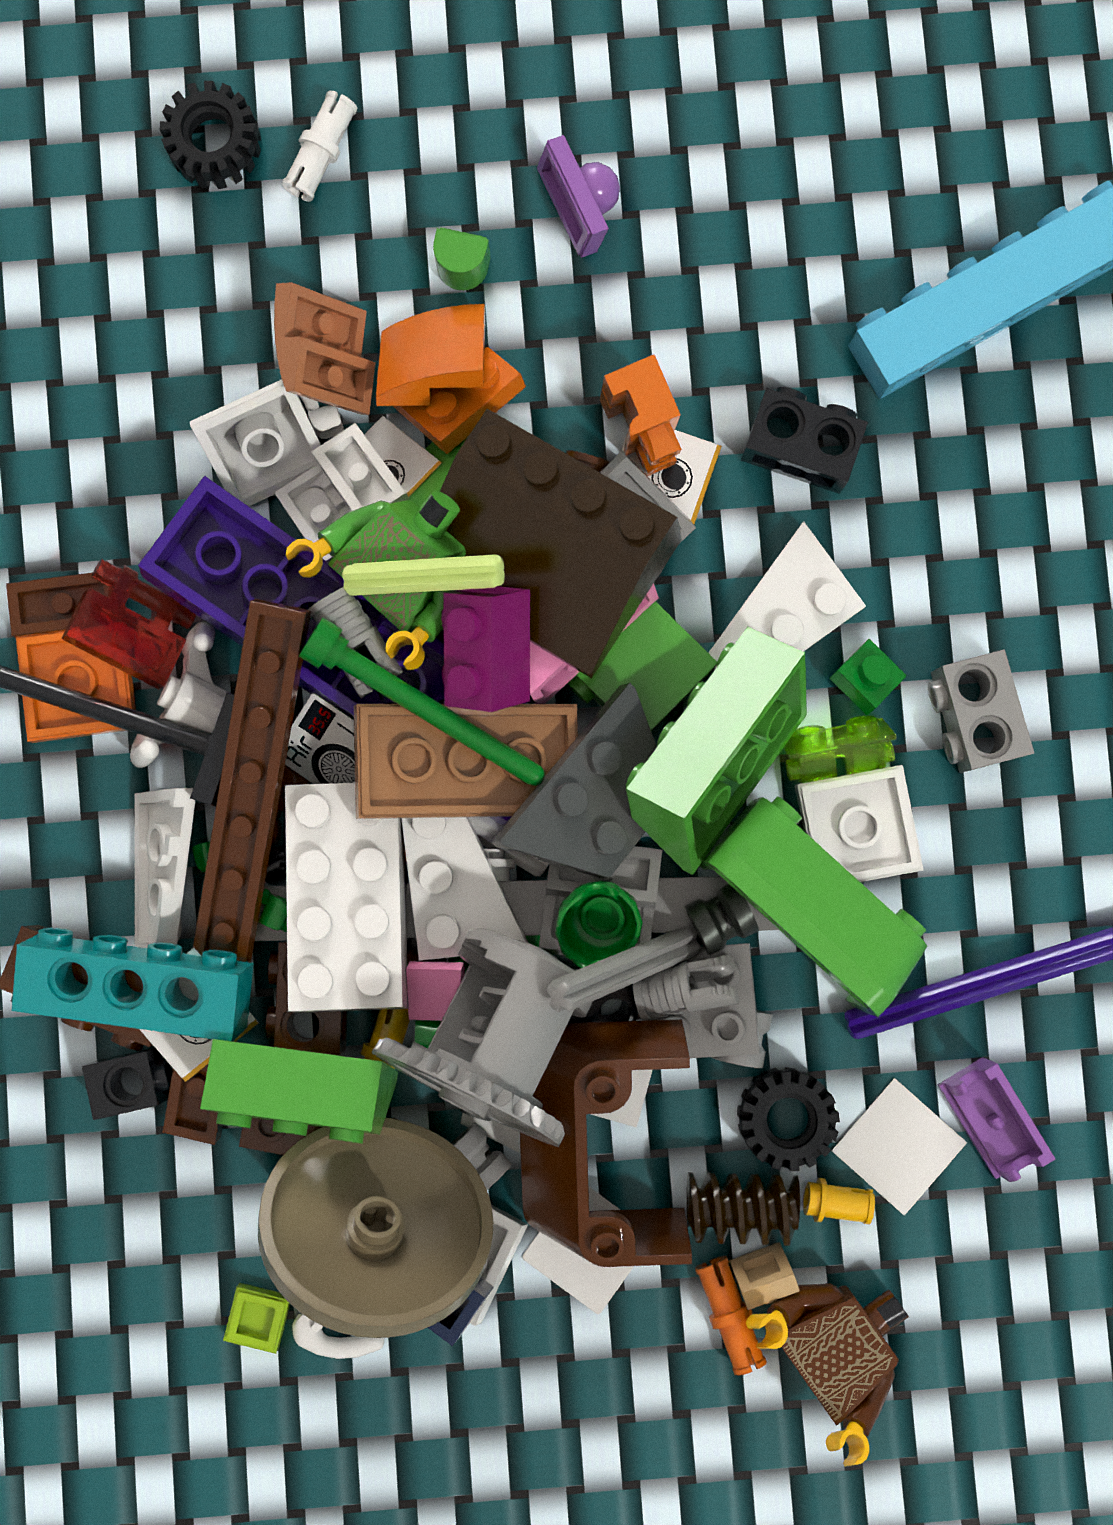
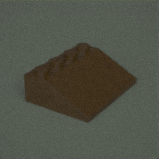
(562, 533)

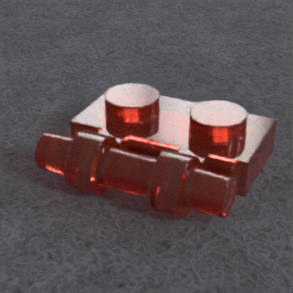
(123, 637)

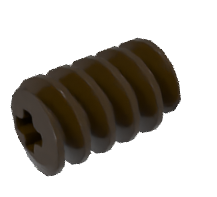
(743, 1208)

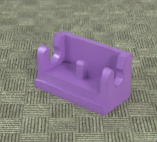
(995, 1120)

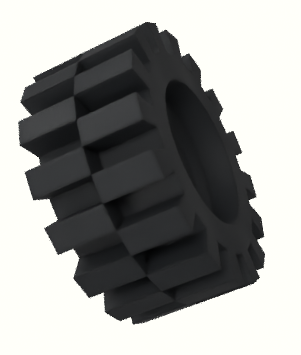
(202, 107)
(819, 1128)

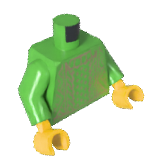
(392, 533)

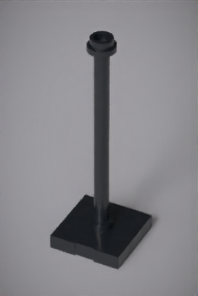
(210, 746)

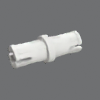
(319, 146)

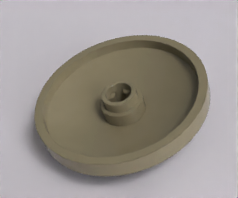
(375, 1230)

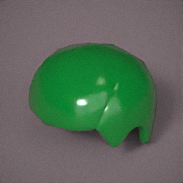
(597, 922)

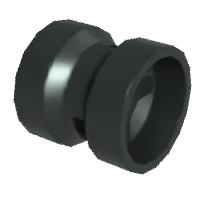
(711, 924)

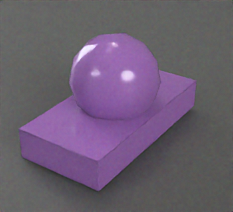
(579, 194)

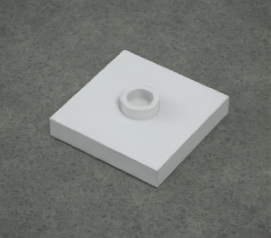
(863, 822)

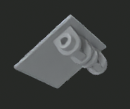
(730, 1028)

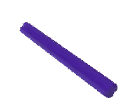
(984, 983)

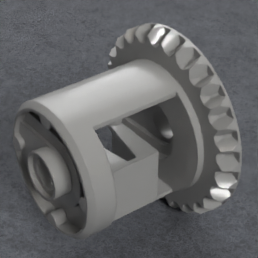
(494, 1036)

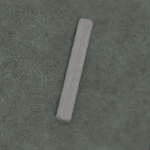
(622, 969)

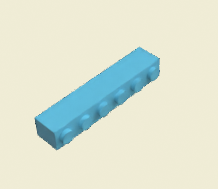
(987, 294)

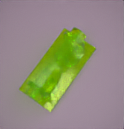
(862, 743)

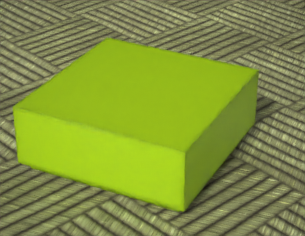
(257, 1318)

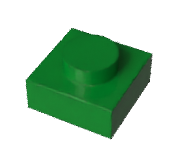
(868, 676)

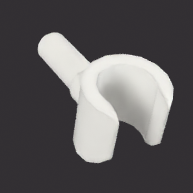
(324, 419)

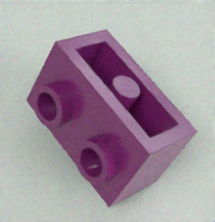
(486, 648)

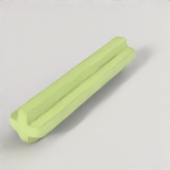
(424, 575)

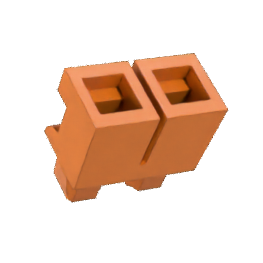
(648, 409)

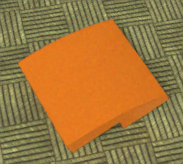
(431, 352)

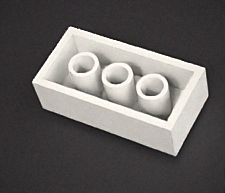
(343, 904)

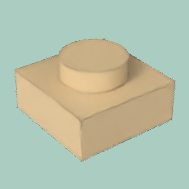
(764, 1276)

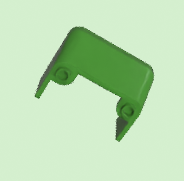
(818, 904)

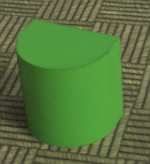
(461, 258)

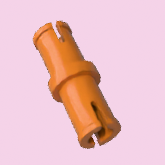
(730, 1315)

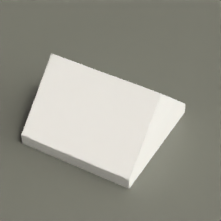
(258, 442)

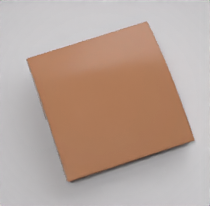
(322, 348)

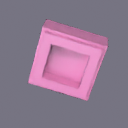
(432, 988)

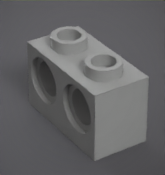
(995, 708)

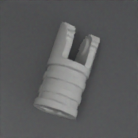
(356, 627)
(677, 989)

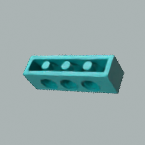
(49, 988)

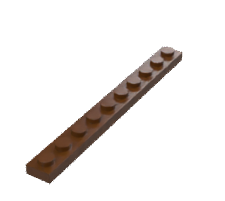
(244, 816)

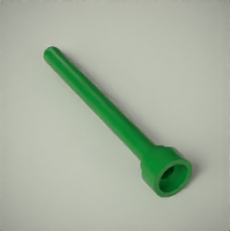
(330, 649)

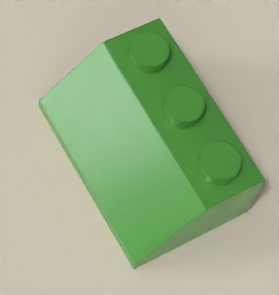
(297, 1090)

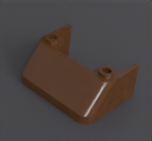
(594, 1076)

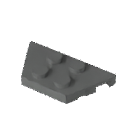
(582, 805)

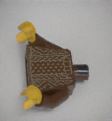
(838, 1354)

